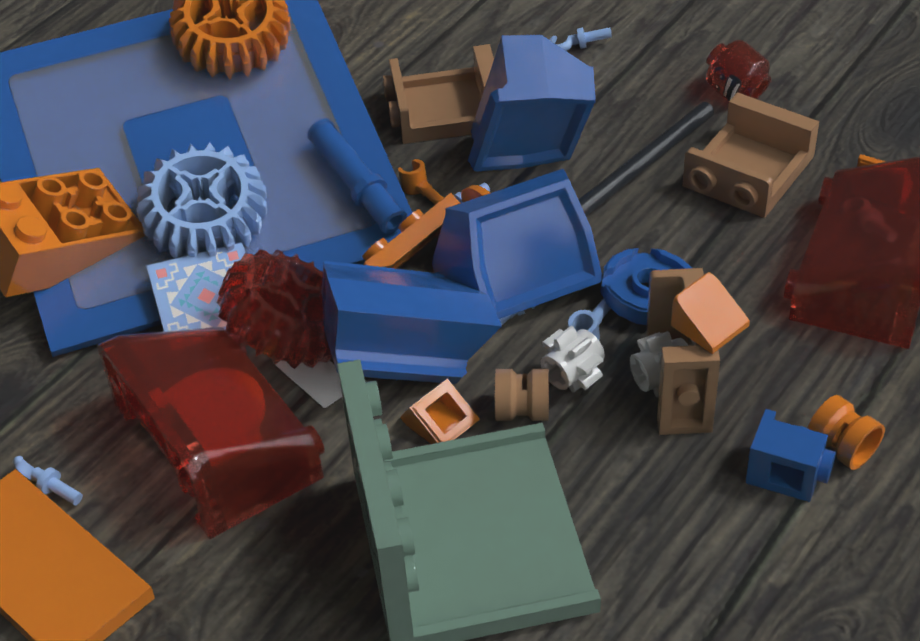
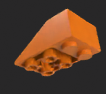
(59, 228)

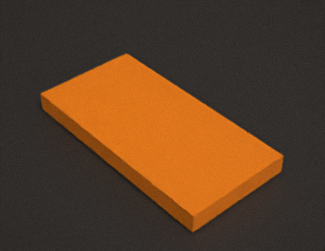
(58, 575)

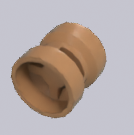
(522, 394)

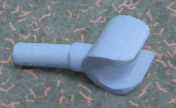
(589, 320)

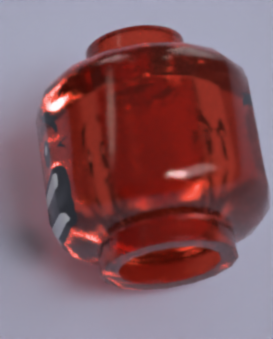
(737, 69)

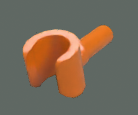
(417, 183)

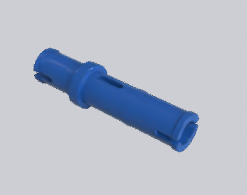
(366, 188)

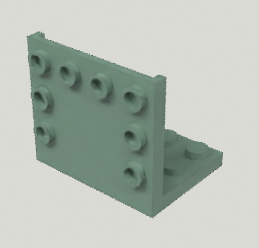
(464, 528)

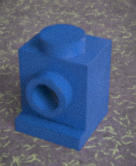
(788, 458)

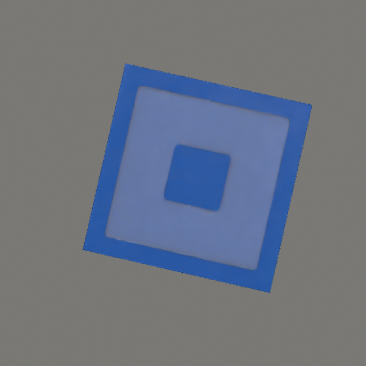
(127, 98)

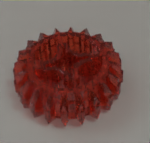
(276, 307)

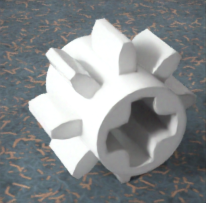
(573, 359)
(647, 363)

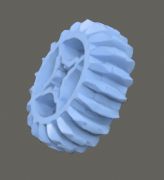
(201, 216)

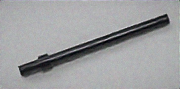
(645, 157)

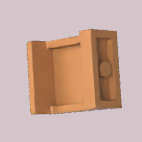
(437, 102)
(752, 155)
(686, 372)

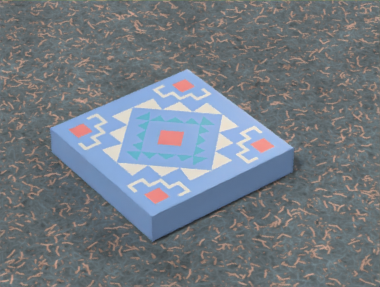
(189, 288)

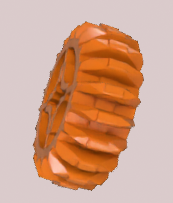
(229, 33)

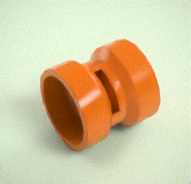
(848, 433)

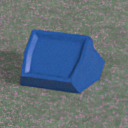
(531, 105)
(520, 244)
(404, 321)

